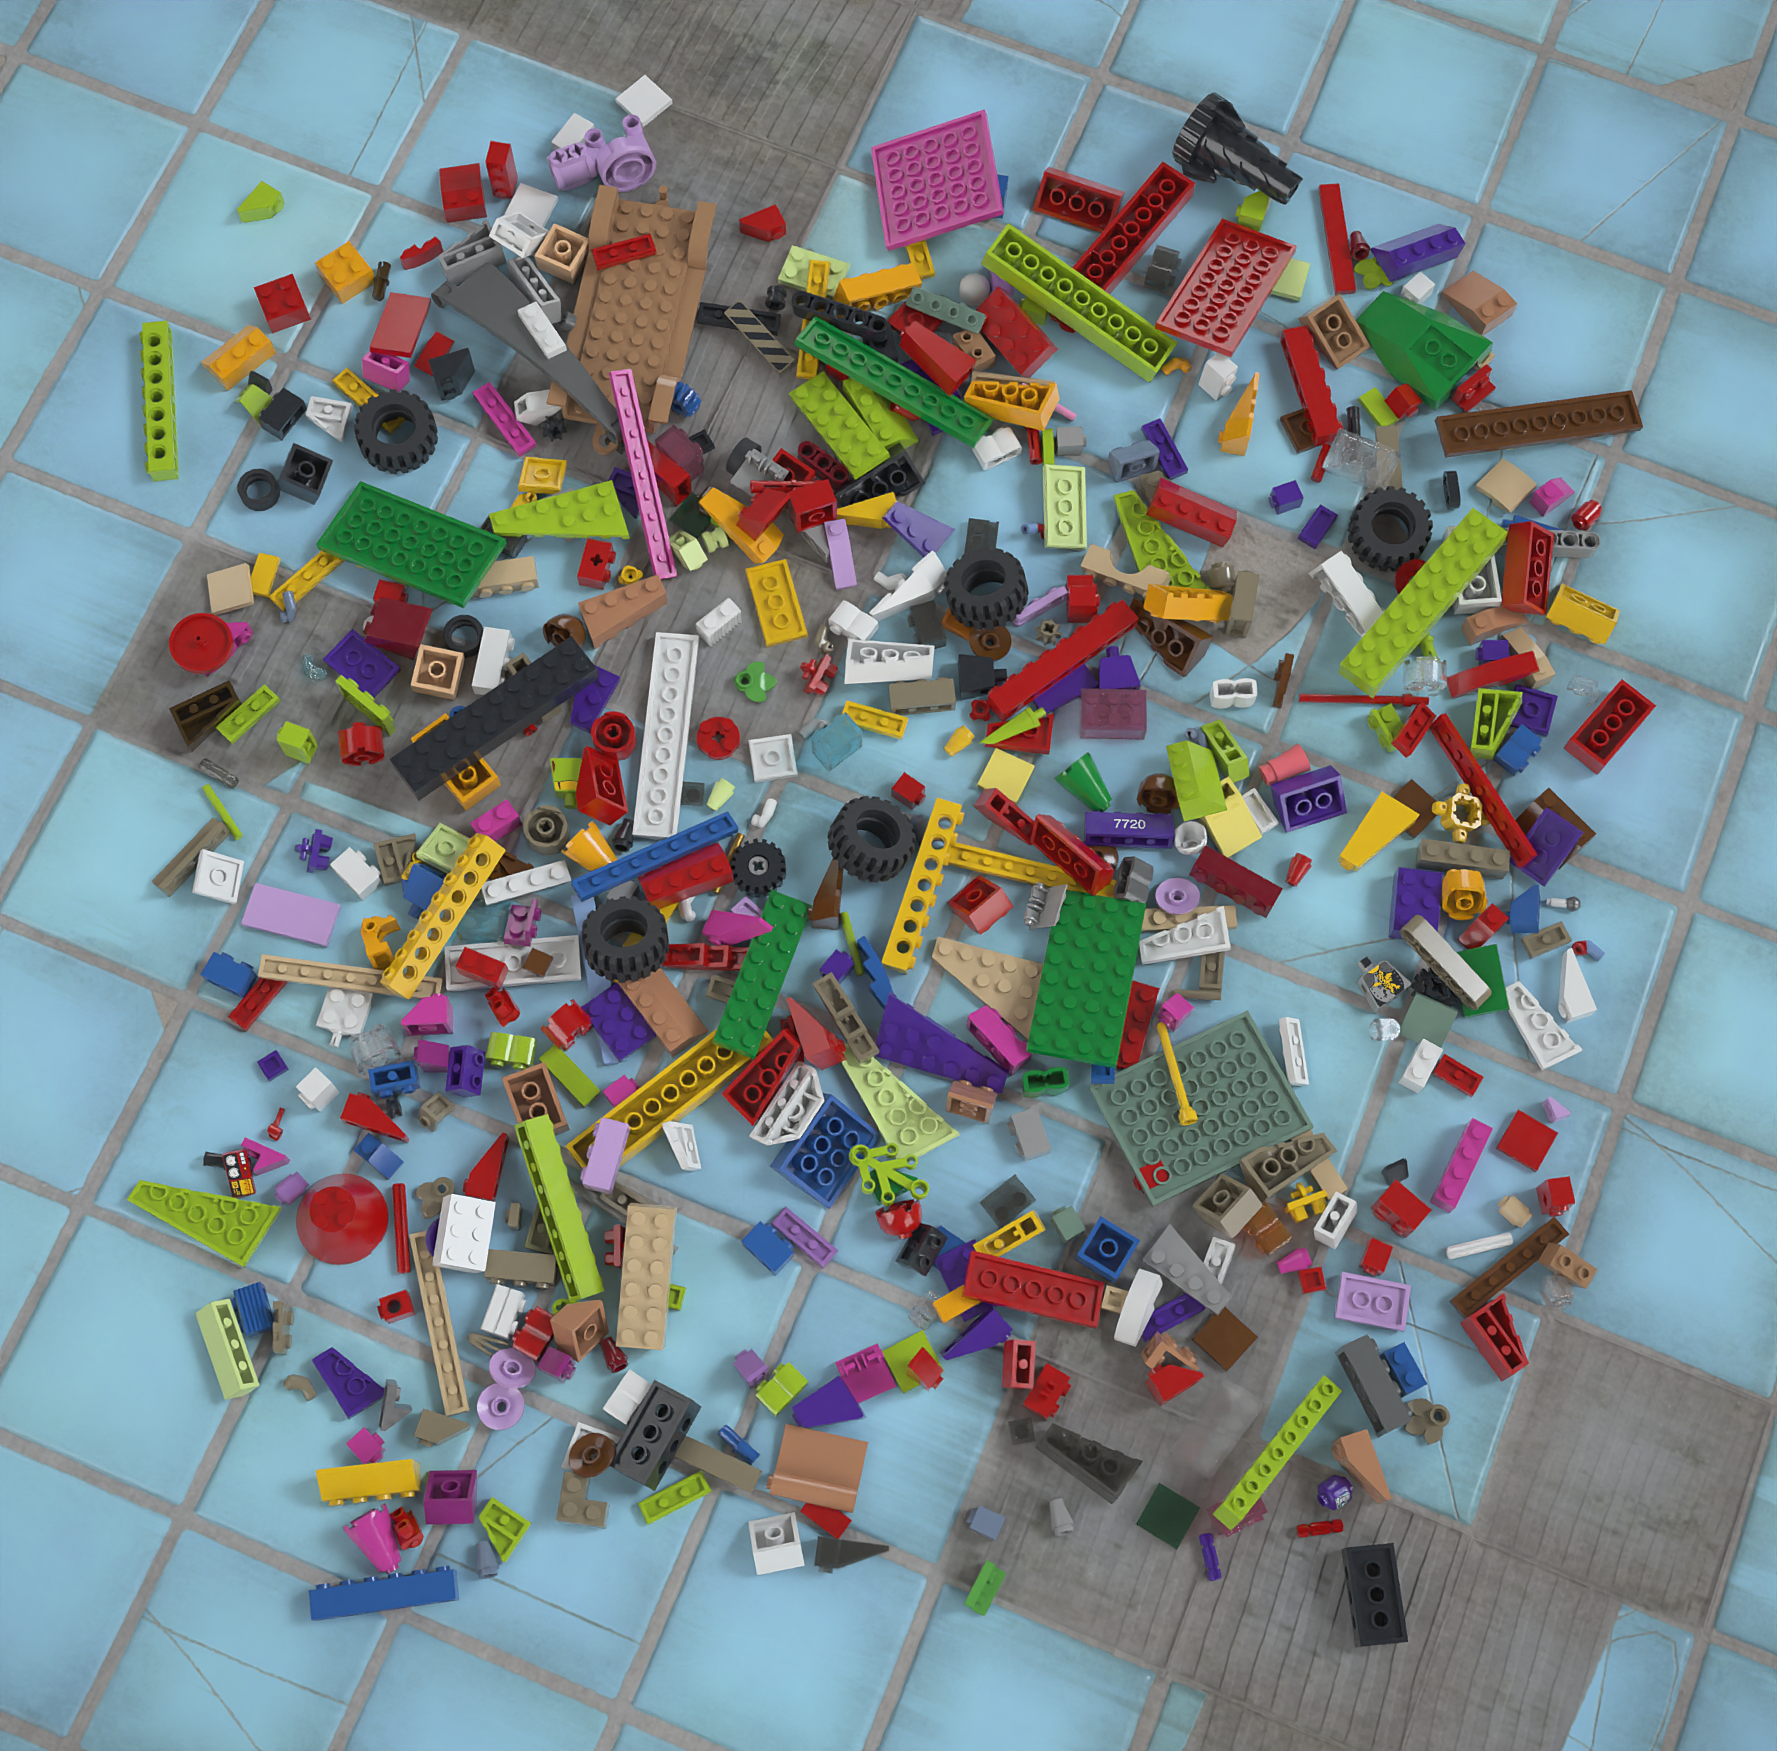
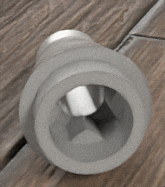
(1060, 1518)

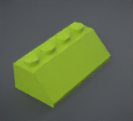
(876, 413)
(1195, 780)

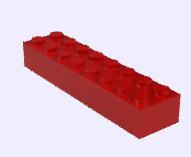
(1135, 227)

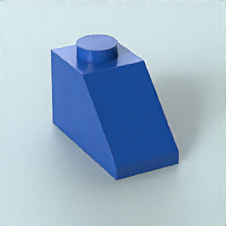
(1525, 912)

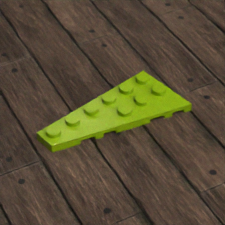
(568, 515)
(1151, 544)
(217, 1221)

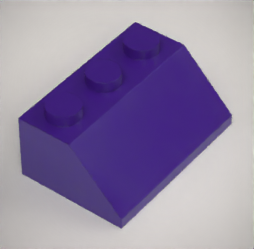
(1309, 798)

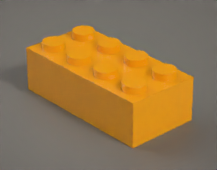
(472, 783)

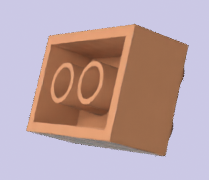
(534, 1095)

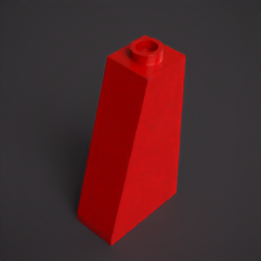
(937, 357)
(669, 476)

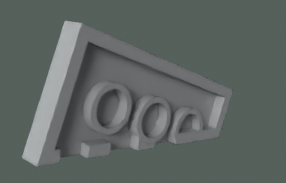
(1183, 1268)

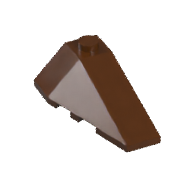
(1174, 639)
(828, 899)

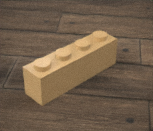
(508, 577)

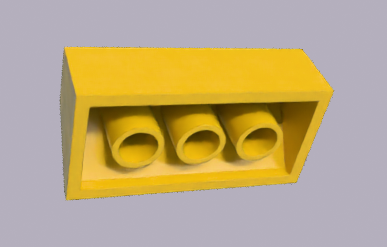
(369, 1481)

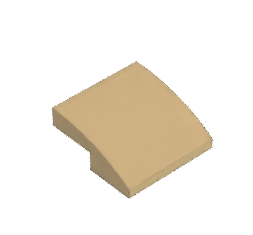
(1506, 485)

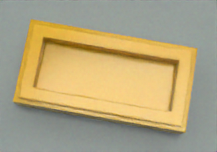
(264, 574)

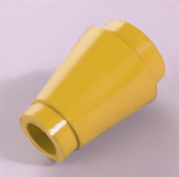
(959, 740)

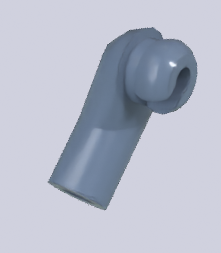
(1197, 737)

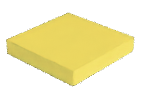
(1006, 774)

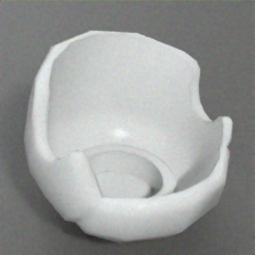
(974, 289)
(1190, 838)

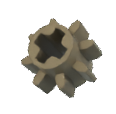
(1046, 637)

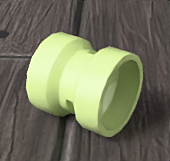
(715, 539)

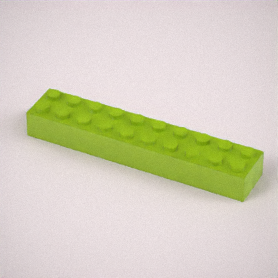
(1078, 302)
(1422, 602)

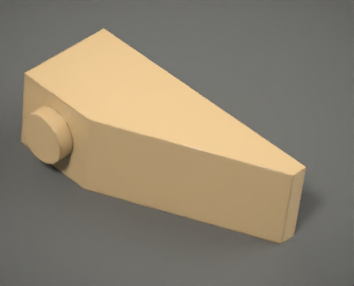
(1519, 643)

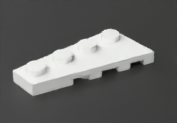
(1197, 937)
(1541, 1033)

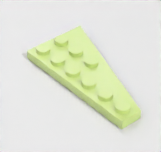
(896, 1109)

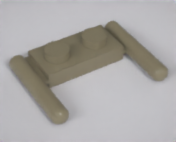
(1210, 979)

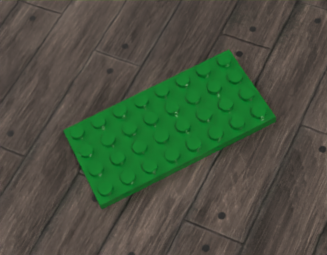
(411, 544)
(1087, 979)

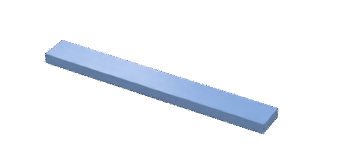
(595, 982)

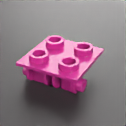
(866, 1373)

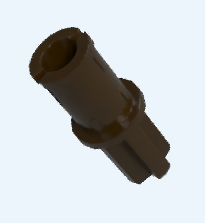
(381, 281)

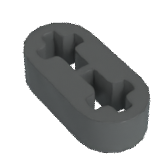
(567, 322)

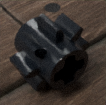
(549, 424)

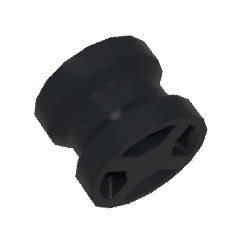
(776, 297)

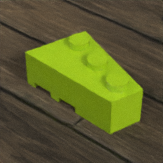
(1492, 720)

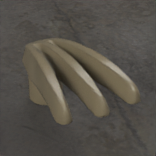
(480, 1343)

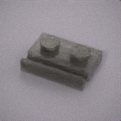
(981, 535)
(1007, 1201)

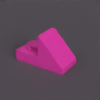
(268, 1159)

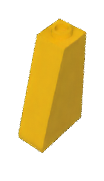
(1379, 828)

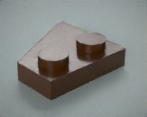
(1282, 676)

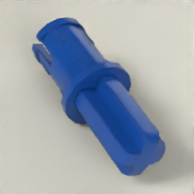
(738, 1444)

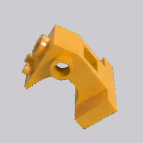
(377, 950)

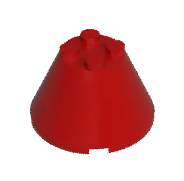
(342, 1219)

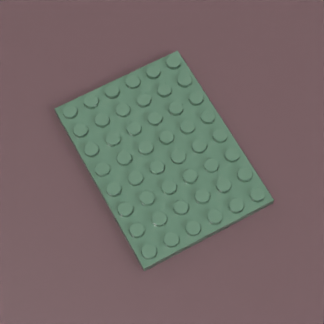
(1230, 1085)

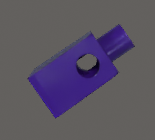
(1117, 671)

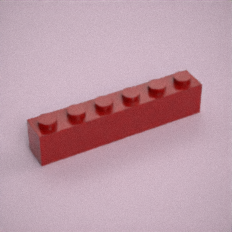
(1310, 384)

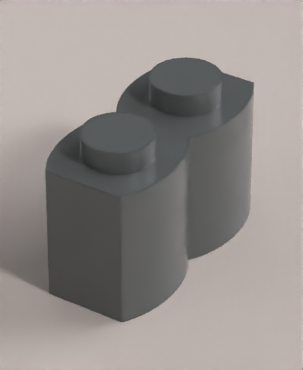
(1133, 880)

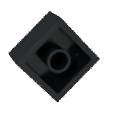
(303, 473)

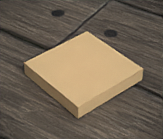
(230, 589)

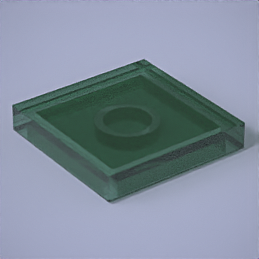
(1167, 1516)

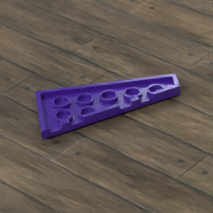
(927, 1046)

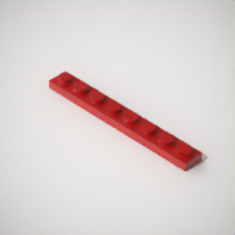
(1482, 788)

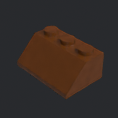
(1557, 805)

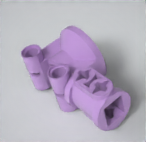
(621, 163)

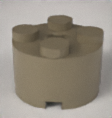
(540, 820)

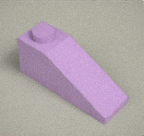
(840, 554)

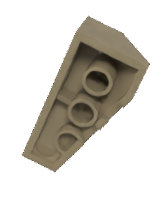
(1278, 1166)

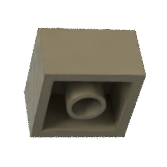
(1227, 1205)

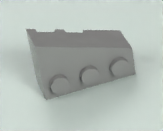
(470, 254)

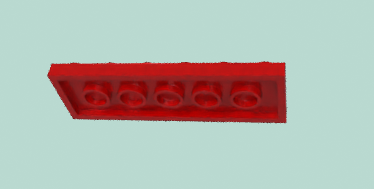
(1033, 1289)

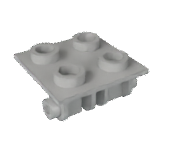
(757, 468)
(1045, 906)

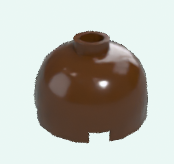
(562, 627)
(1158, 794)

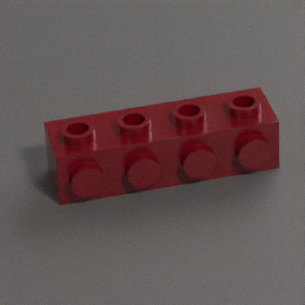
(1235, 881)

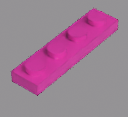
(504, 419)

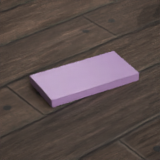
(291, 915)

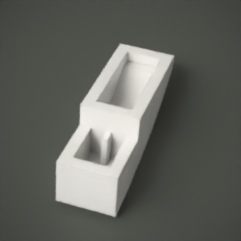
(1138, 1307)

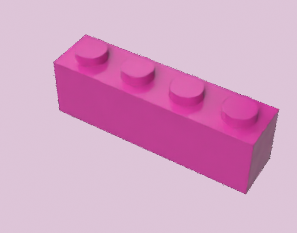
(1461, 1165)

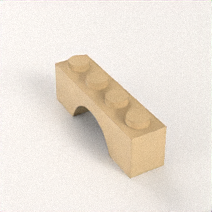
(1099, 563)

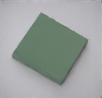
(1427, 1020)

